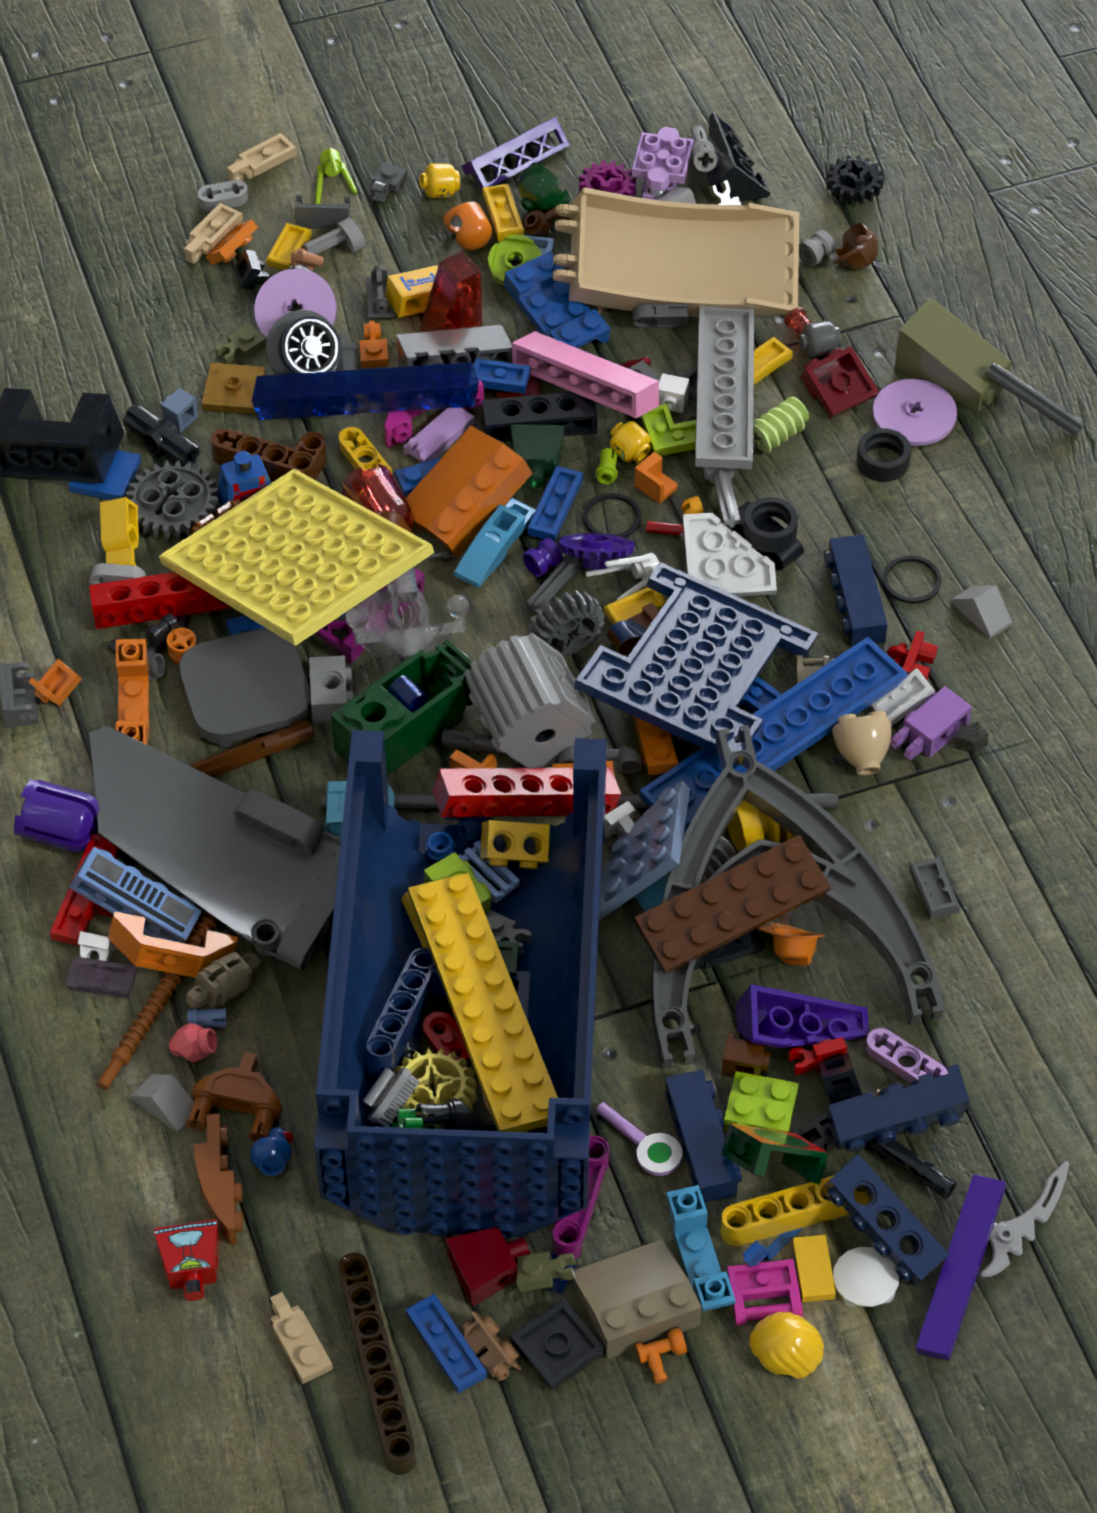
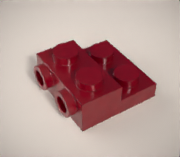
(839, 381)

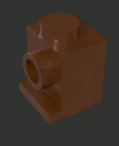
(744, 1057)

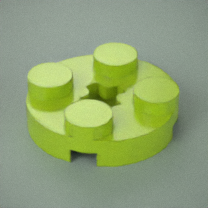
(508, 249)

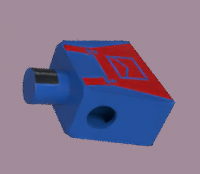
(242, 477)

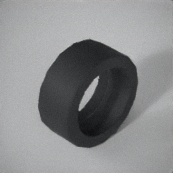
(888, 439)
(770, 508)

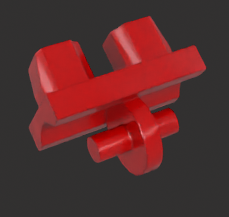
(918, 651)

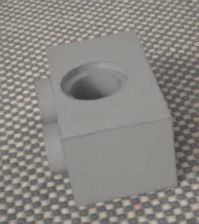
(328, 686)

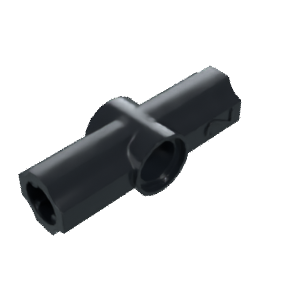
(160, 435)

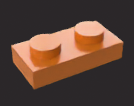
(237, 237)

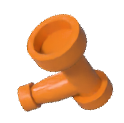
(650, 1352)

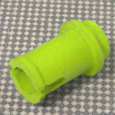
(607, 472)

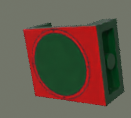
(752, 1148)

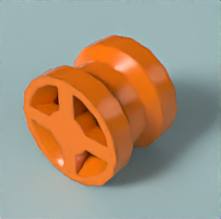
(179, 638)

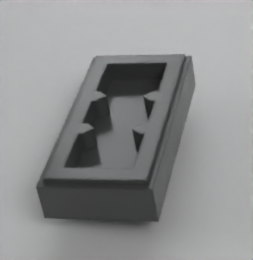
(934, 888)

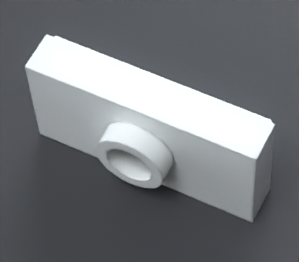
(904, 697)

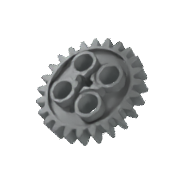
(173, 498)

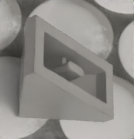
(984, 609)
(165, 1100)

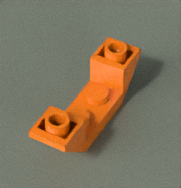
(133, 688)
(166, 955)

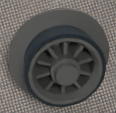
(302, 344)

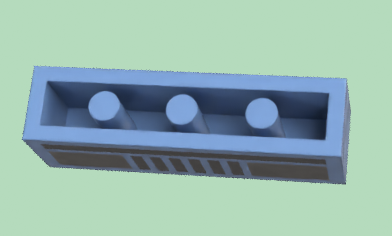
(128, 892)

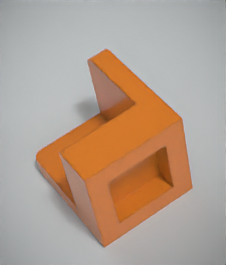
(652, 480)

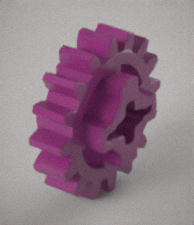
(608, 178)

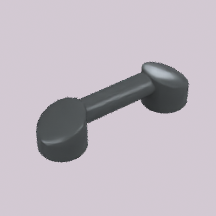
(628, 759)

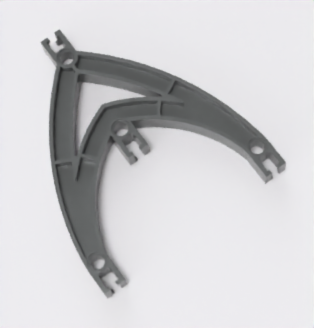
(856, 893)

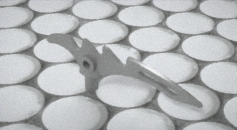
(1008, 1234)

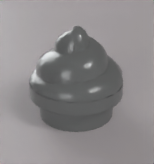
(156, 665)

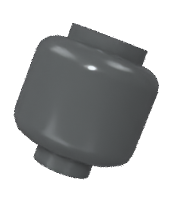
(820, 339)

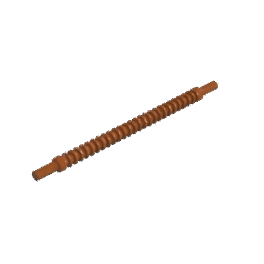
(122, 1055)

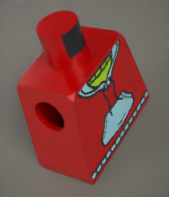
(189, 1255)

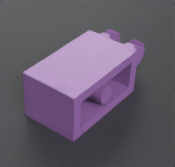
(932, 724)

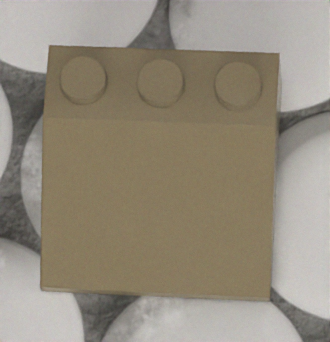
(637, 1297)

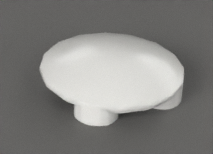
(865, 1277)

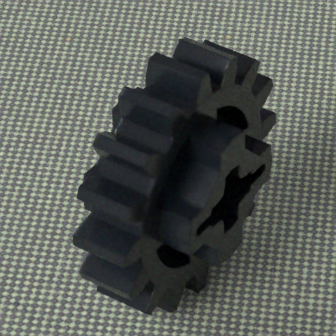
(854, 179)

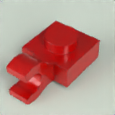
(822, 1051)

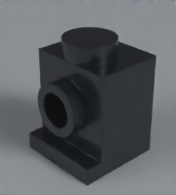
(839, 1078)

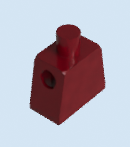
(484, 1262)

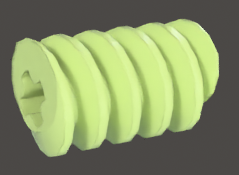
(779, 424)

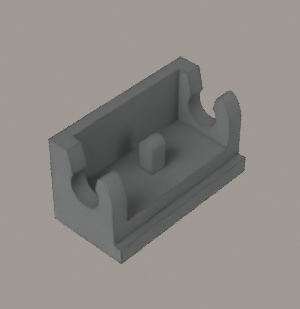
(321, 215)
(17, 695)

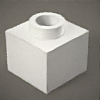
(674, 392)

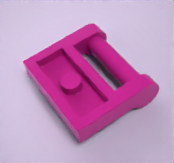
(764, 1282)

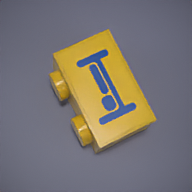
(410, 290)

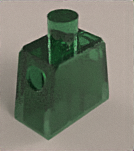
(540, 448)

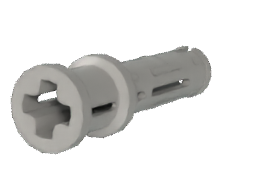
(702, 148)

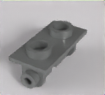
(377, 304)

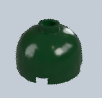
(540, 189)

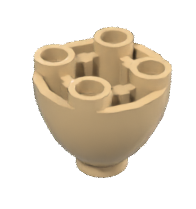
(863, 740)

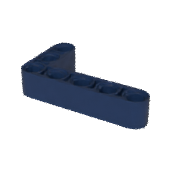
(402, 1012)

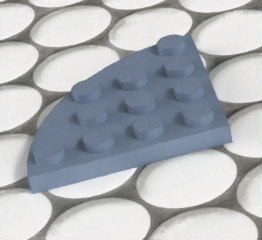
(646, 851)

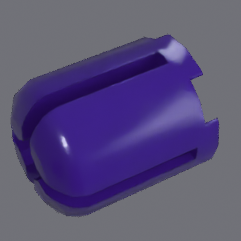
(57, 816)

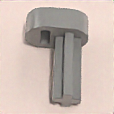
(346, 232)

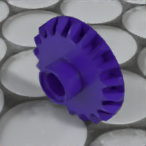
(596, 548)

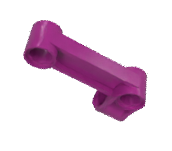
(577, 1224)

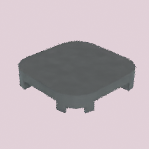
(244, 686)

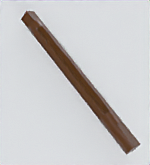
(256, 749)

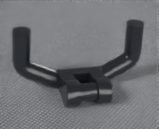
(158, 633)

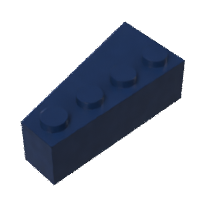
(898, 1110)

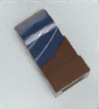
(626, 634)

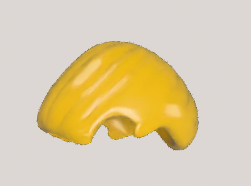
(787, 1345)

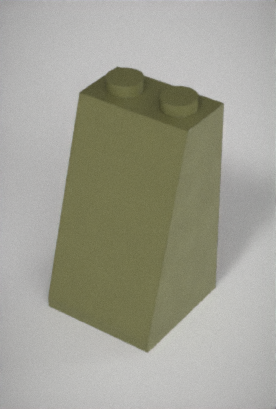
(949, 354)

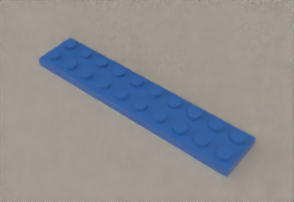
(794, 719)

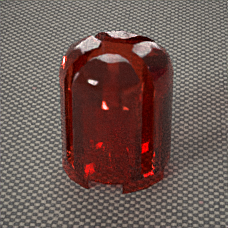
(378, 492)

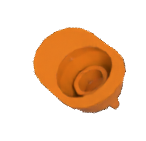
(792, 944)

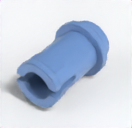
(207, 1017)

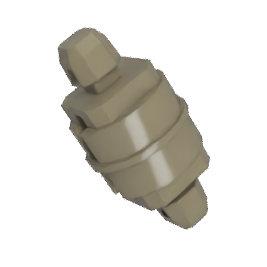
(223, 980)

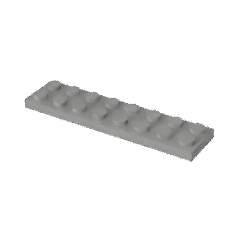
(725, 388)

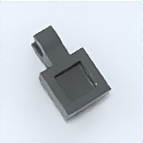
(387, 179)

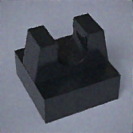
(250, 270)

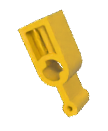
(119, 530)

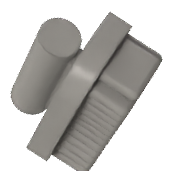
(388, 1095)

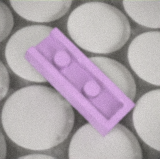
(439, 434)

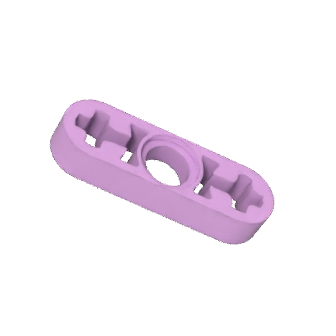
(903, 1048)

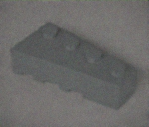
(454, 346)

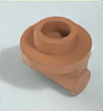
(308, 259)

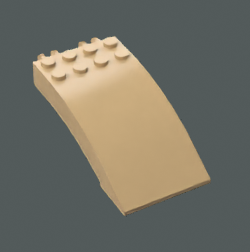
(679, 253)

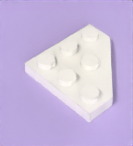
(725, 558)

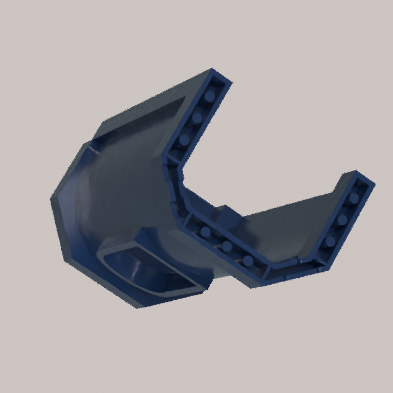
(459, 1177)

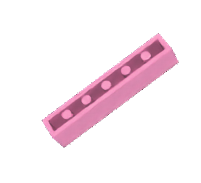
(587, 374)

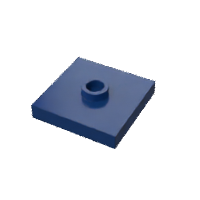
(117, 480)

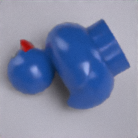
(272, 1152)

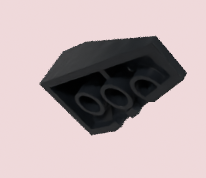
(733, 163)

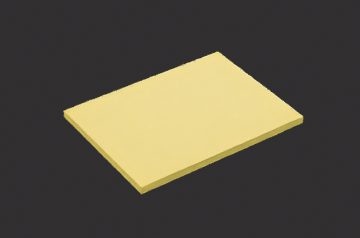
(296, 556)

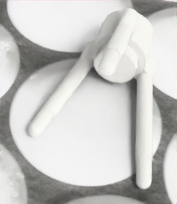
(640, 566)

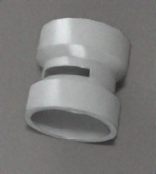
(814, 249)

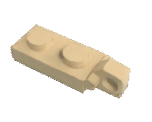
(261, 158)
(211, 231)
(298, 1340)

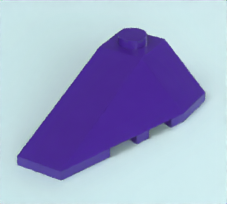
(796, 1019)

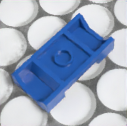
(548, 304)

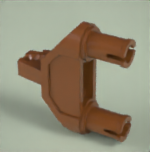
(239, 1091)

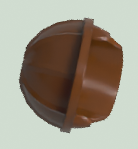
(858, 248)

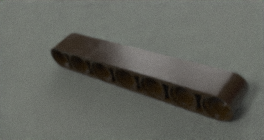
(377, 1376)

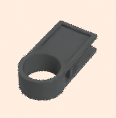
(660, 316)

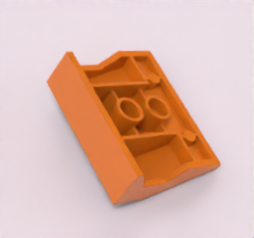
(466, 489)

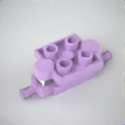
(662, 161)

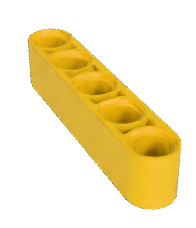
(784, 1215)

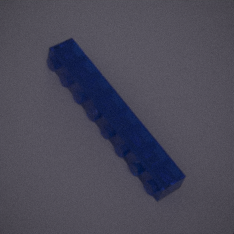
(365, 391)

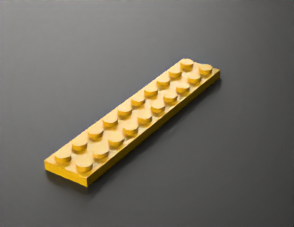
(484, 1003)

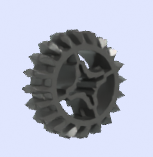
(568, 622)

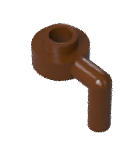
(539, 223)

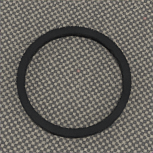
(613, 496)
(908, 599)

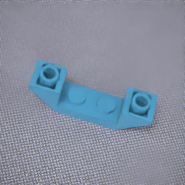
(696, 1249)

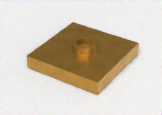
(231, 388)

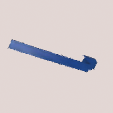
(758, 1252)

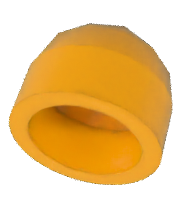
(692, 506)

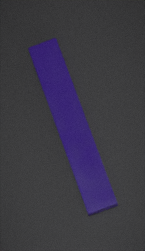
(961, 1267)

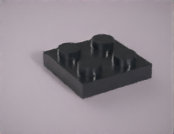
(557, 1345)

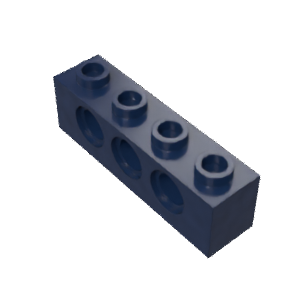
(904, 1224)

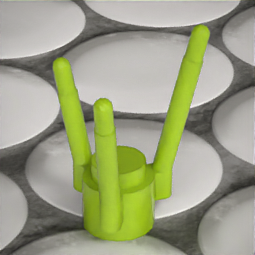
(331, 165)

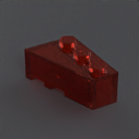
(454, 296)

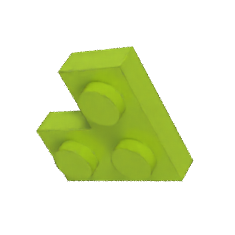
(665, 435)

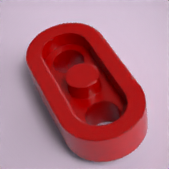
(450, 1040)

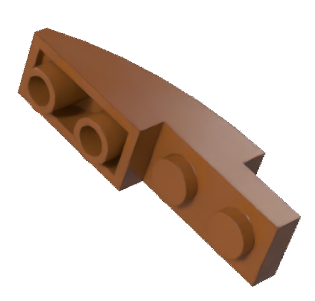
(217, 1181)

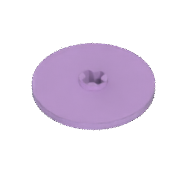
(292, 287)
(933, 406)

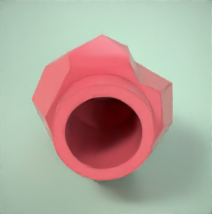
(193, 1042)

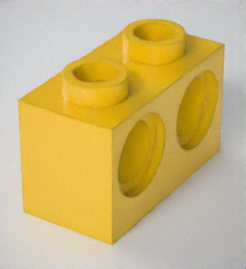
(514, 835)

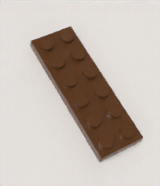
(731, 904)

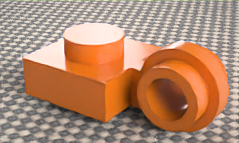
(373, 349)

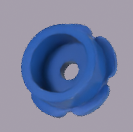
(439, 839)

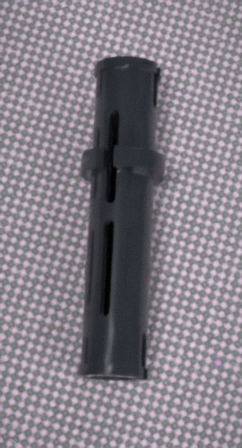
(922, 1171)

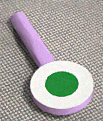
(656, 1153)

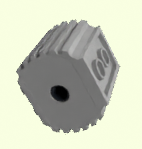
(528, 700)

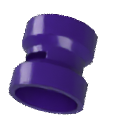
(542, 557)

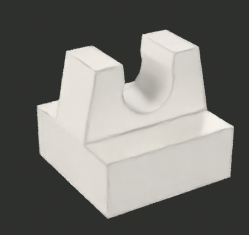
(619, 820)
(93, 942)

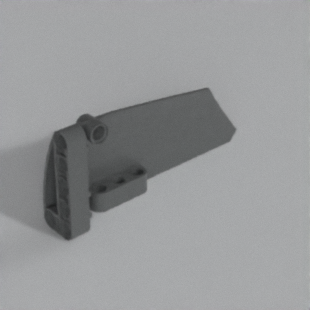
(221, 848)

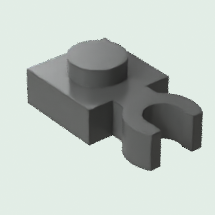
(506, 930)

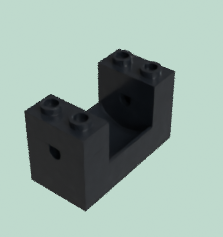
(58, 449)

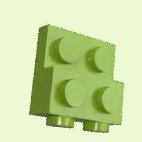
(761, 1102)

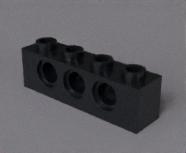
(563, 409)

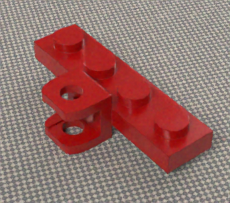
(76, 909)

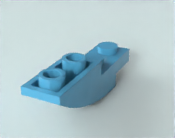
(493, 541)

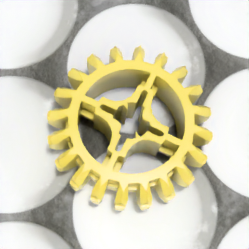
(449, 1079)

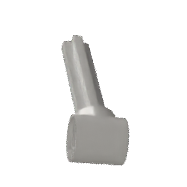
(722, 480)

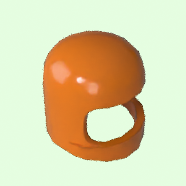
(475, 226)

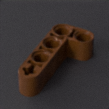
(278, 459)

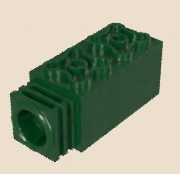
(407, 733)

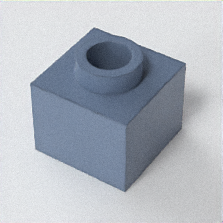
(180, 409)

